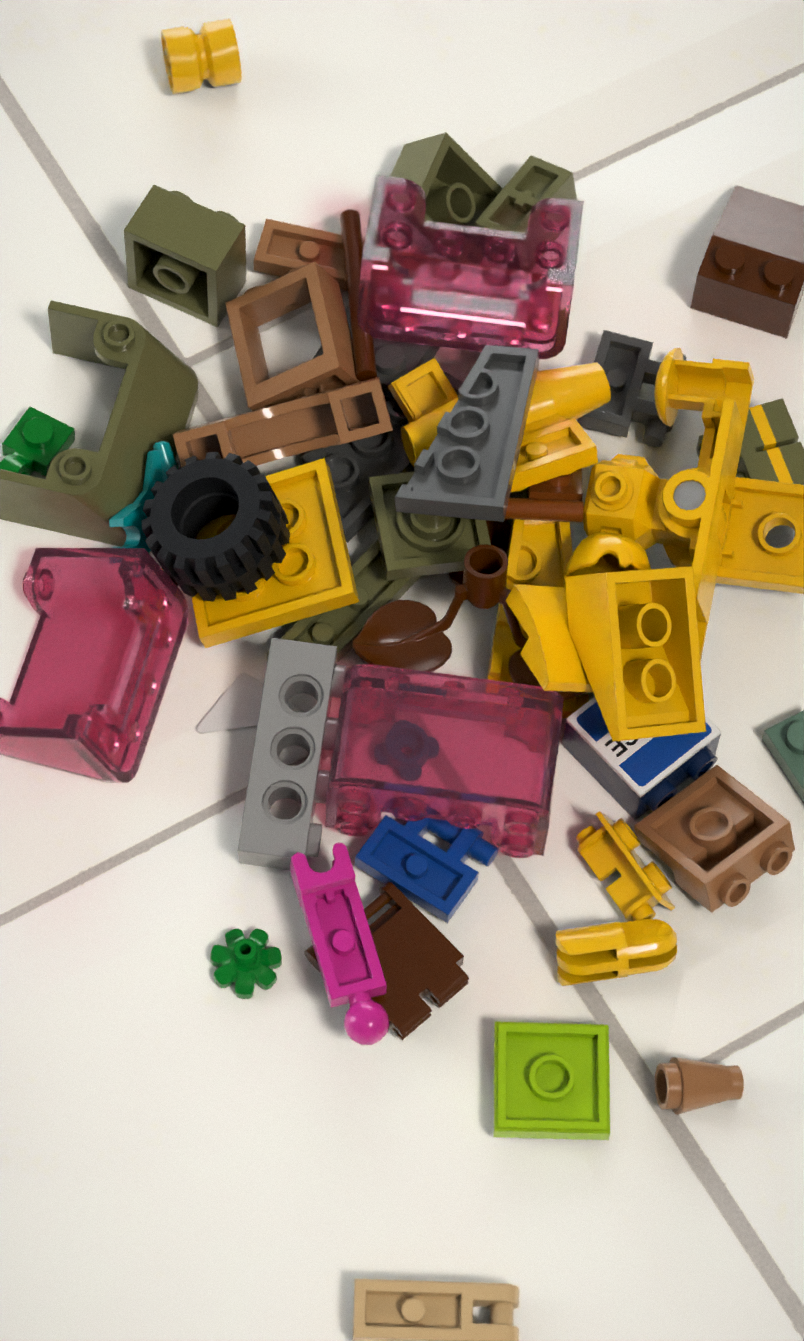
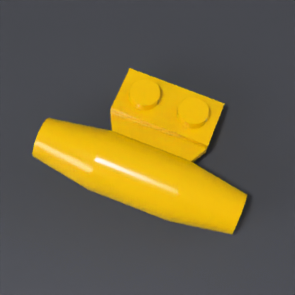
(552, 436)

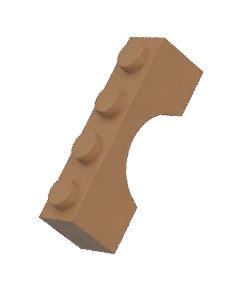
(292, 426)

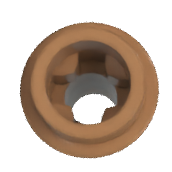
(696, 1084)

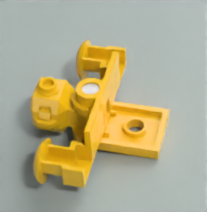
(706, 511)

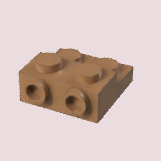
(717, 839)

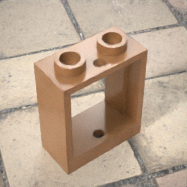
(273, 300)

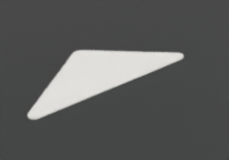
(237, 707)

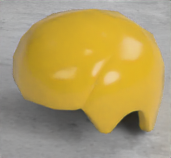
(606, 553)

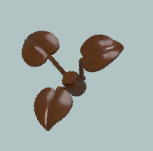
(408, 631)

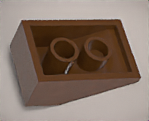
(754, 263)

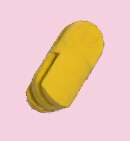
(614, 950)

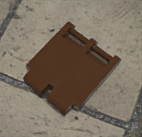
(413, 959)

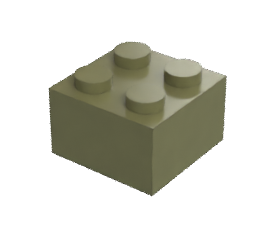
(185, 254)

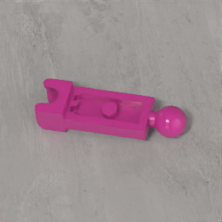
(343, 943)

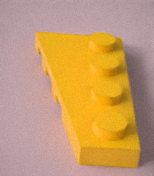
(539, 557)

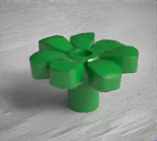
(245, 962)

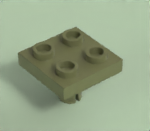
(419, 542)

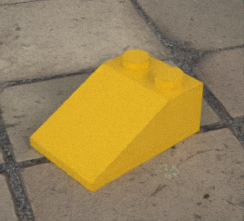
(640, 649)

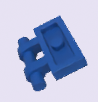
(421, 869)

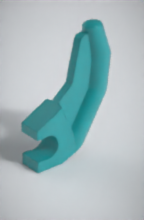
(129, 518)

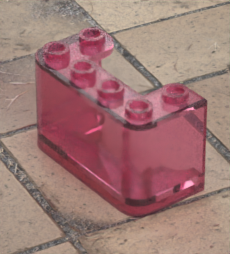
(464, 281)
(445, 753)

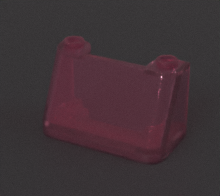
(94, 661)

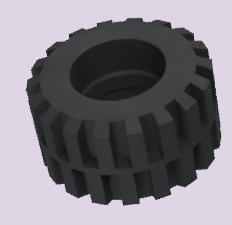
(196, 497)

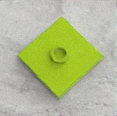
(551, 1081)

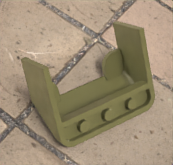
(151, 405)

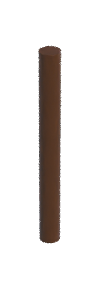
(353, 249)

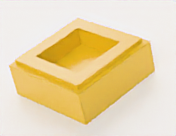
(422, 390)

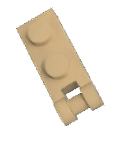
(432, 1311)

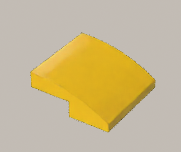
(549, 646)

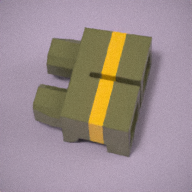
(770, 445)

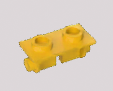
(612, 850)

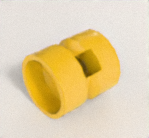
(201, 56)

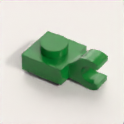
(35, 443)

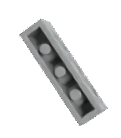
(290, 670)

